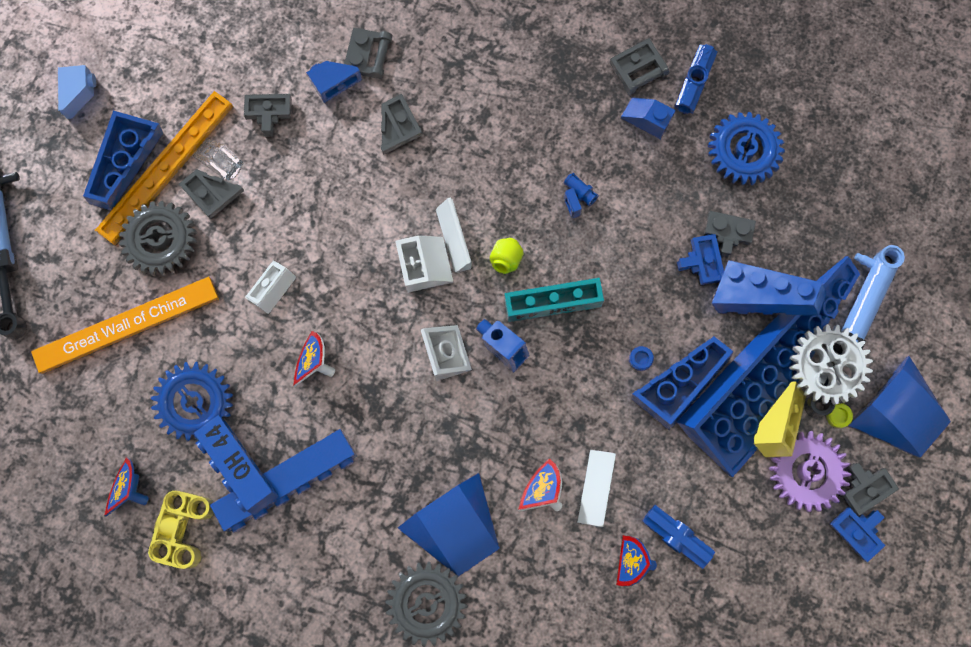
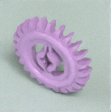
(834, 473)

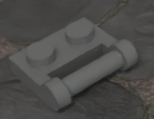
(361, 48)
(636, 59)

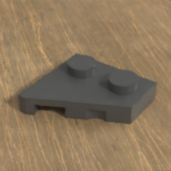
(397, 124)

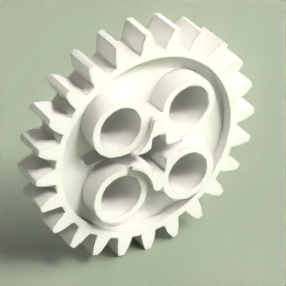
(852, 357)

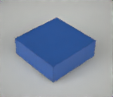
(572, 203)

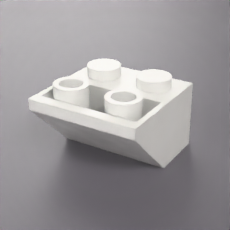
(424, 262)

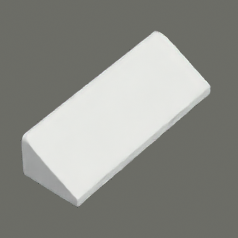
(453, 236)
(596, 488)

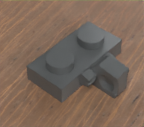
(267, 110)
(729, 230)
(868, 488)

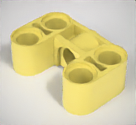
(171, 528)

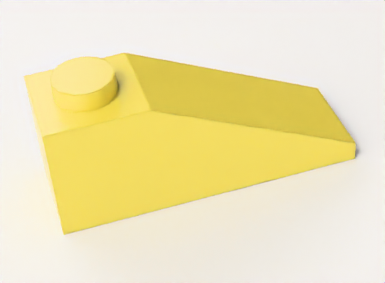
(780, 425)

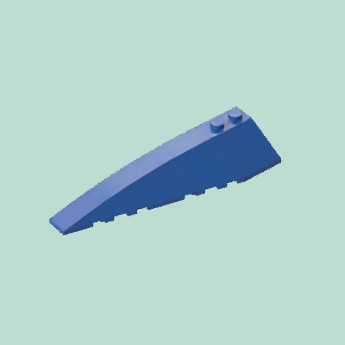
(740, 397)

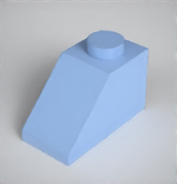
(74, 89)

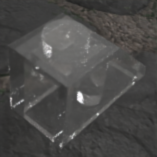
(219, 159)

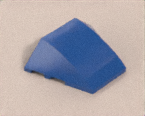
(904, 412)
(455, 527)

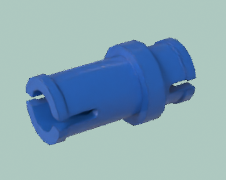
(583, 191)

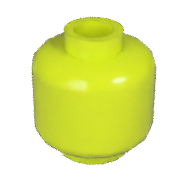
(506, 255)

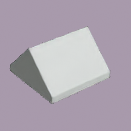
(446, 351)

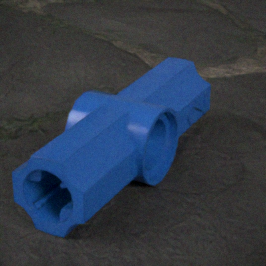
(692, 89)
(678, 536)

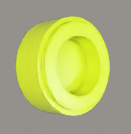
(840, 416)

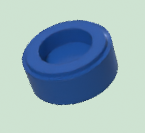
(641, 358)

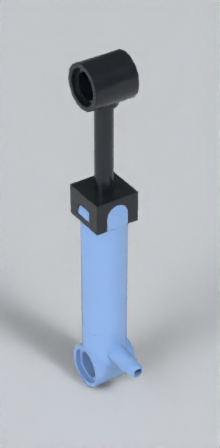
(865, 307)

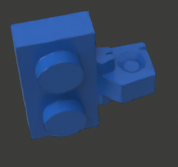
(704, 260)
(860, 532)

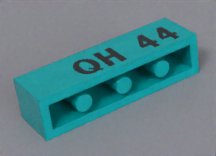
(553, 299)

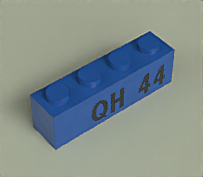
(235, 465)

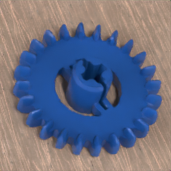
(733, 163)
(177, 382)

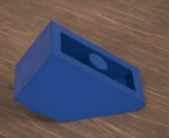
(332, 78)
(649, 115)

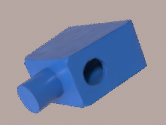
(503, 344)

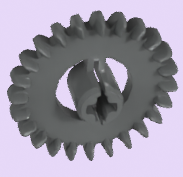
(170, 251)
(448, 591)

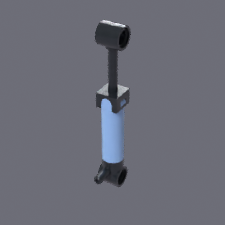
(8, 264)

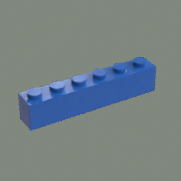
(291, 477)

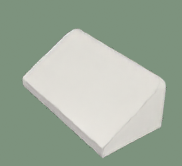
(271, 287)

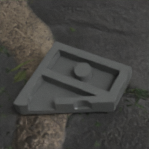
(210, 192)

